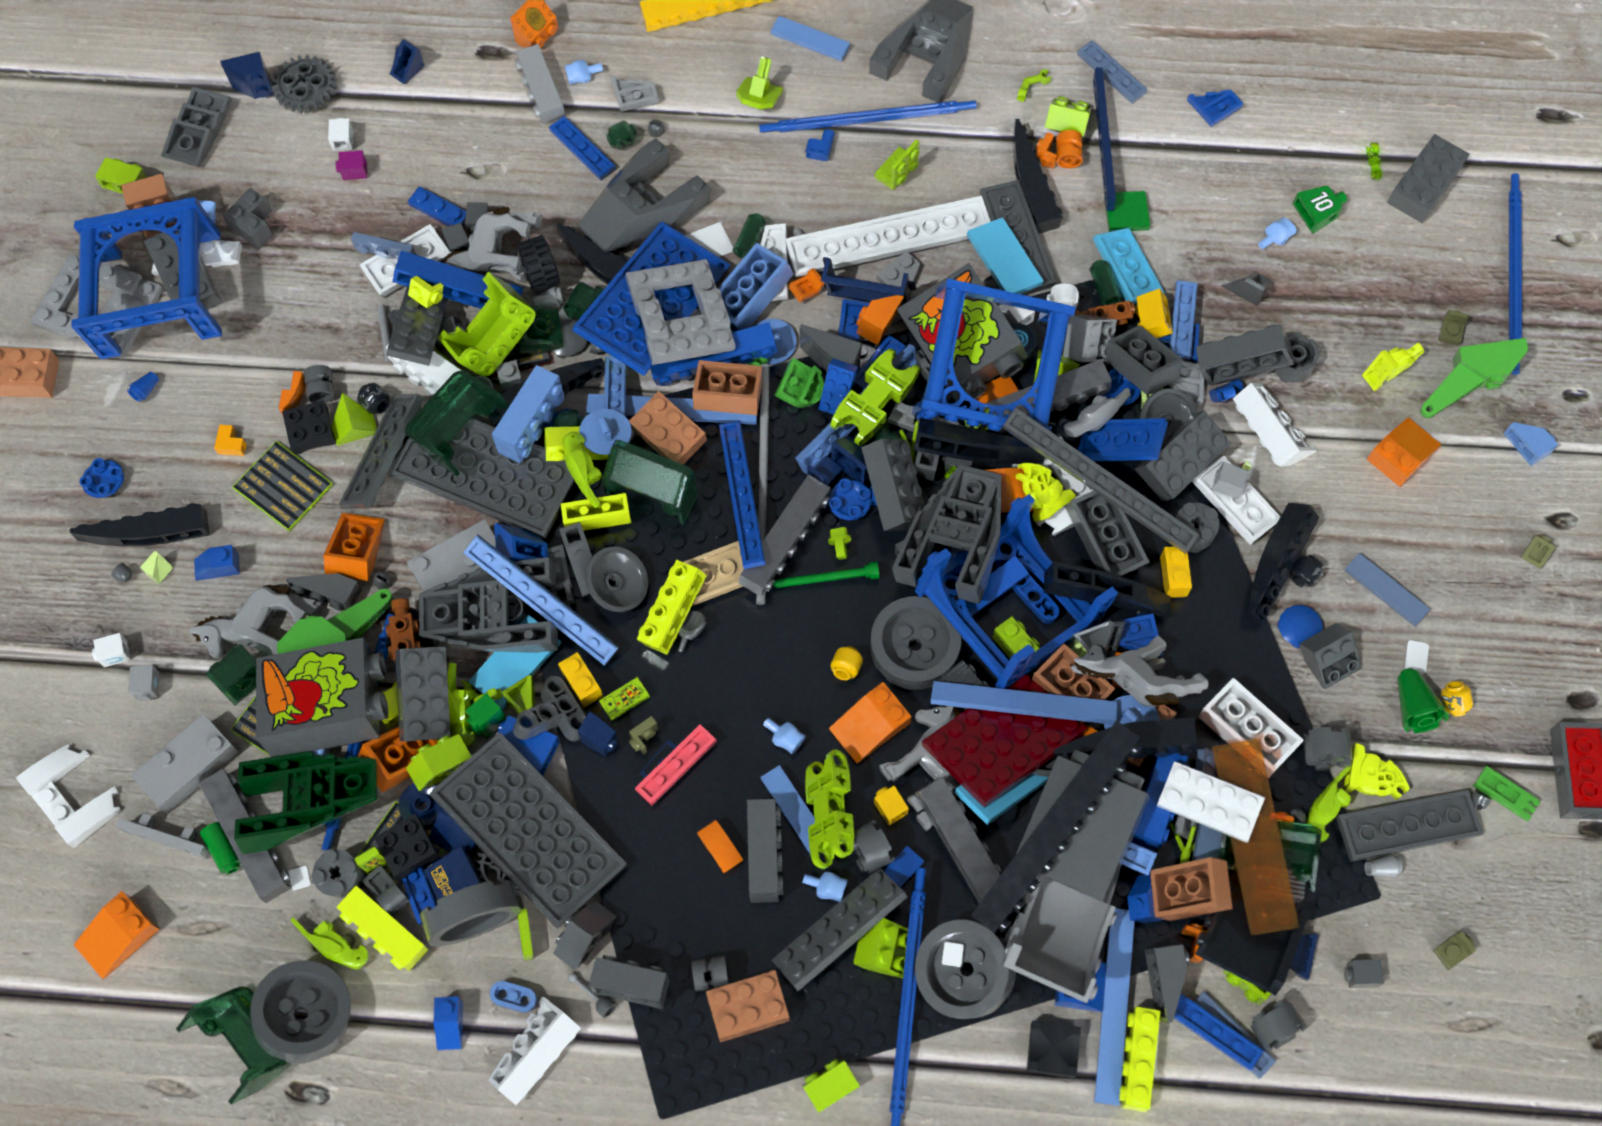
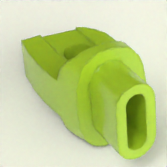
(839, 538)

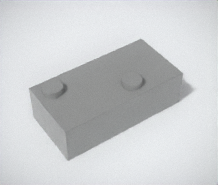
(447, 559)
(184, 763)

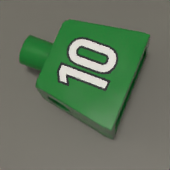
(1319, 206)

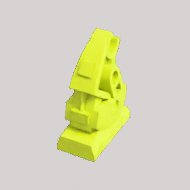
(1390, 364)
(1044, 489)
(1372, 774)

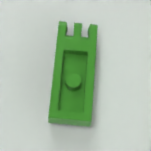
(1506, 793)

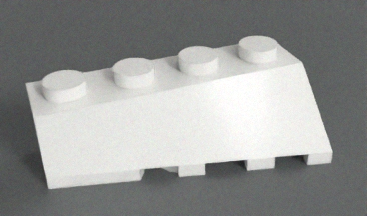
(1272, 426)
(533, 1051)

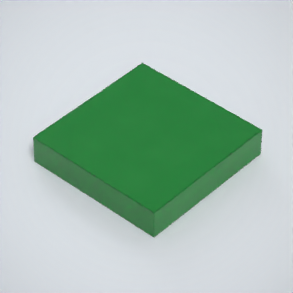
(1129, 212)

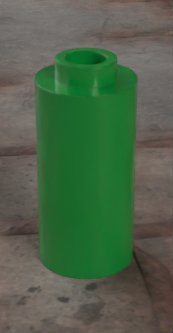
(220, 848)

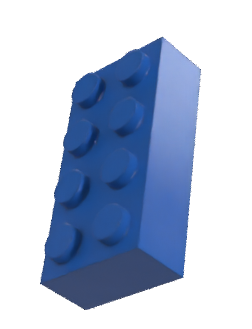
(837, 385)

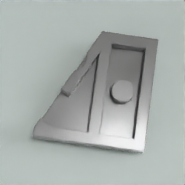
(634, 93)
(894, 271)
(1190, 382)

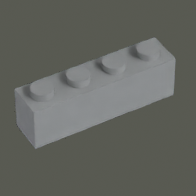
(540, 84)

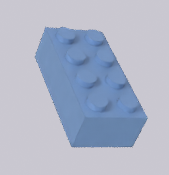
(753, 286)
(528, 414)

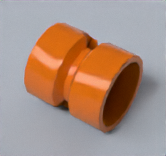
(1069, 149)

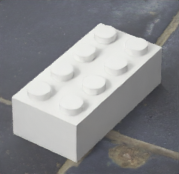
(430, 376)
(1242, 717)

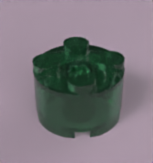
(581, 299)

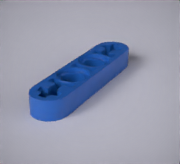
(1032, 586)

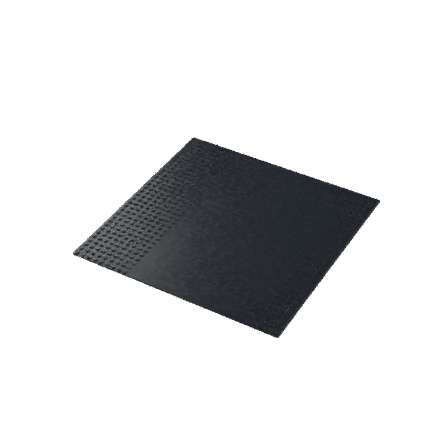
(777, 666)

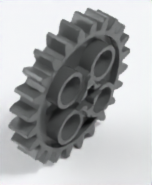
(304, 83)

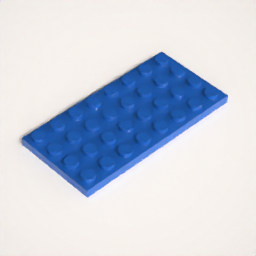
(612, 318)

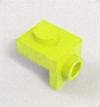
(425, 293)

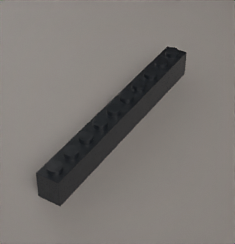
(1056, 827)

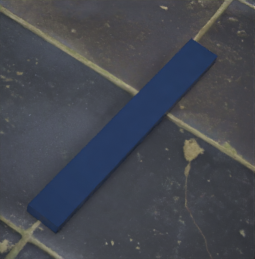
(1104, 139)

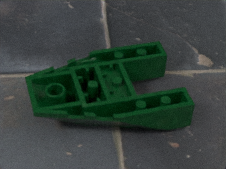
(314, 794)

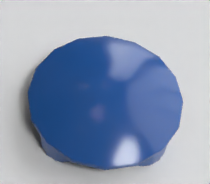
(1118, 384)
(102, 478)
(850, 499)
(1299, 624)

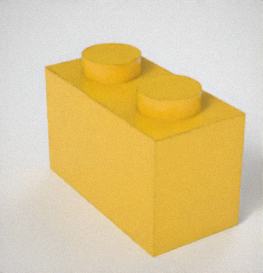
(1154, 313)
(1175, 572)
(580, 680)

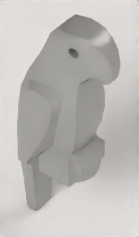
(1096, 414)

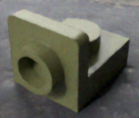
(1452, 327)
(1538, 550)
(645, 730)
(1455, 950)

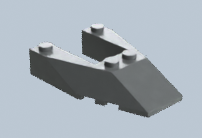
(934, 34)
(631, 211)
(960, 516)
(476, 612)

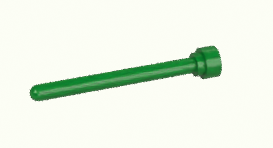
(870, 571)

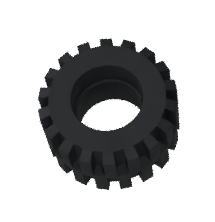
(539, 263)

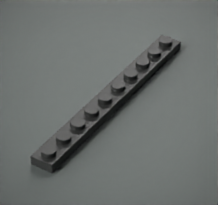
(1100, 480)

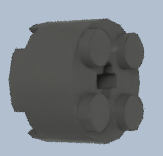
(1305, 357)
(1205, 521)
(1327, 748)
(871, 848)
(327, 869)
(1278, 1025)

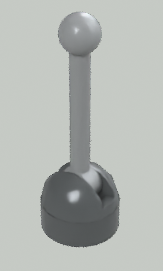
(604, 1005)

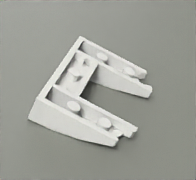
(1061, 520)
(72, 825)

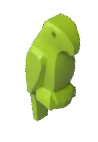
(580, 465)
(458, 702)
(1328, 804)
(334, 946)

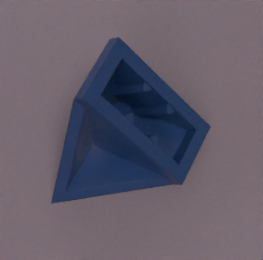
(406, 61)

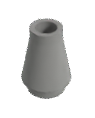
(550, 297)
(1387, 866)

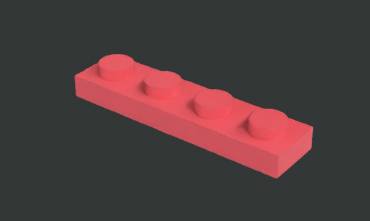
(675, 764)

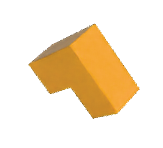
(227, 443)

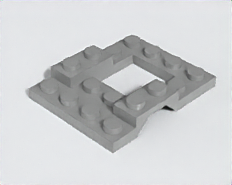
(128, 292)
(683, 336)

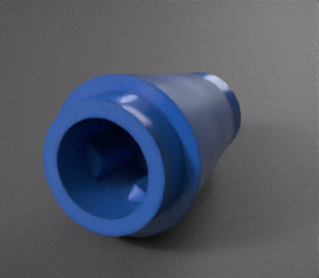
(143, 386)

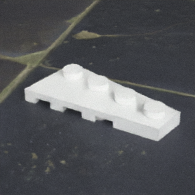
(774, 240)
(217, 253)

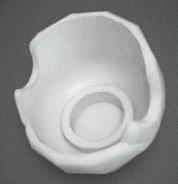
(1064, 294)

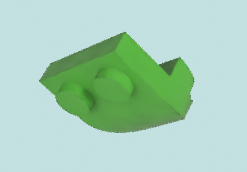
(800, 385)

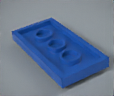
(1125, 440)

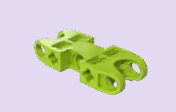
(866, 409)
(831, 822)

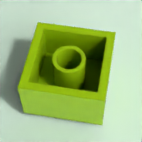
(437, 761)

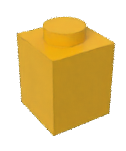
(890, 805)

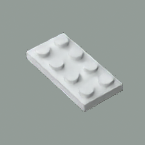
(381, 270)
(1247, 513)
(1210, 802)

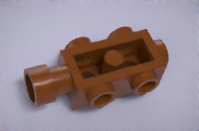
(1110, 311)
(405, 635)

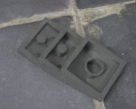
(196, 127)

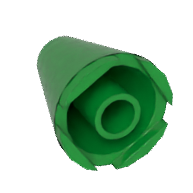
(1418, 703)

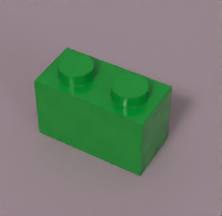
(485, 716)

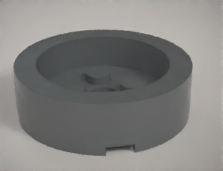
(908, 621)
(470, 913)
(303, 987)
(948, 987)

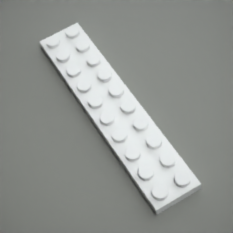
(886, 236)

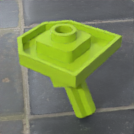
(758, 91)

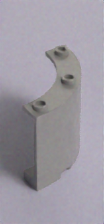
(1059, 938)

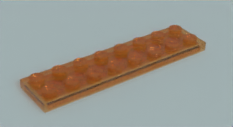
(1260, 860)

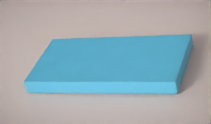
(1004, 257)
(1127, 263)
(507, 668)
(1005, 801)

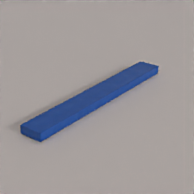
(742, 495)

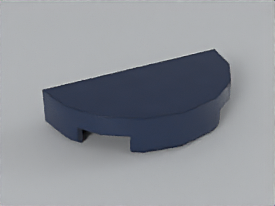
(1304, 956)

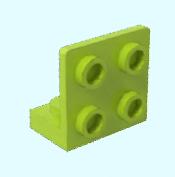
(899, 165)

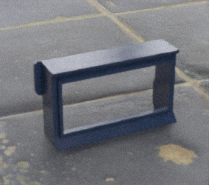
(863, 290)

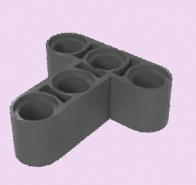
(552, 709)

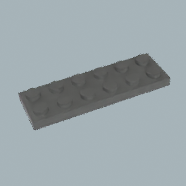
(1009, 202)
(416, 330)
(381, 452)
(1409, 825)
(839, 929)

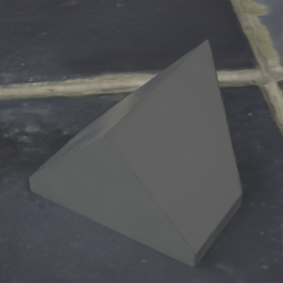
(1251, 287)
(1104, 635)

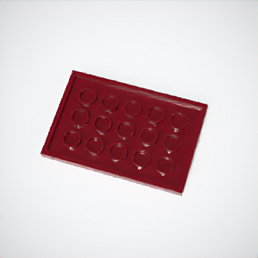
(999, 749)

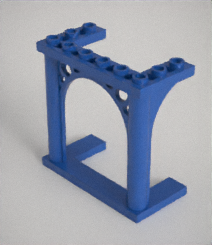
(99, 247)
(934, 397)
(1020, 537)

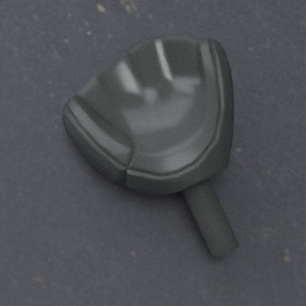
(691, 627)

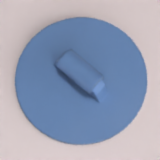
(784, 338)
(603, 428)
(1131, 711)

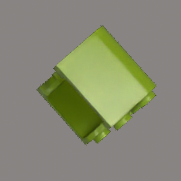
(492, 330)

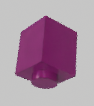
(352, 165)

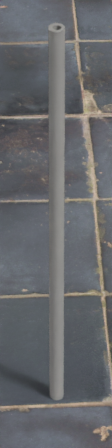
(763, 461)

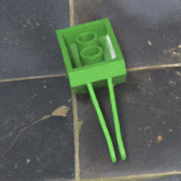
(1476, 367)
(342, 627)

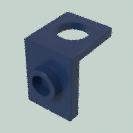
(825, 471)

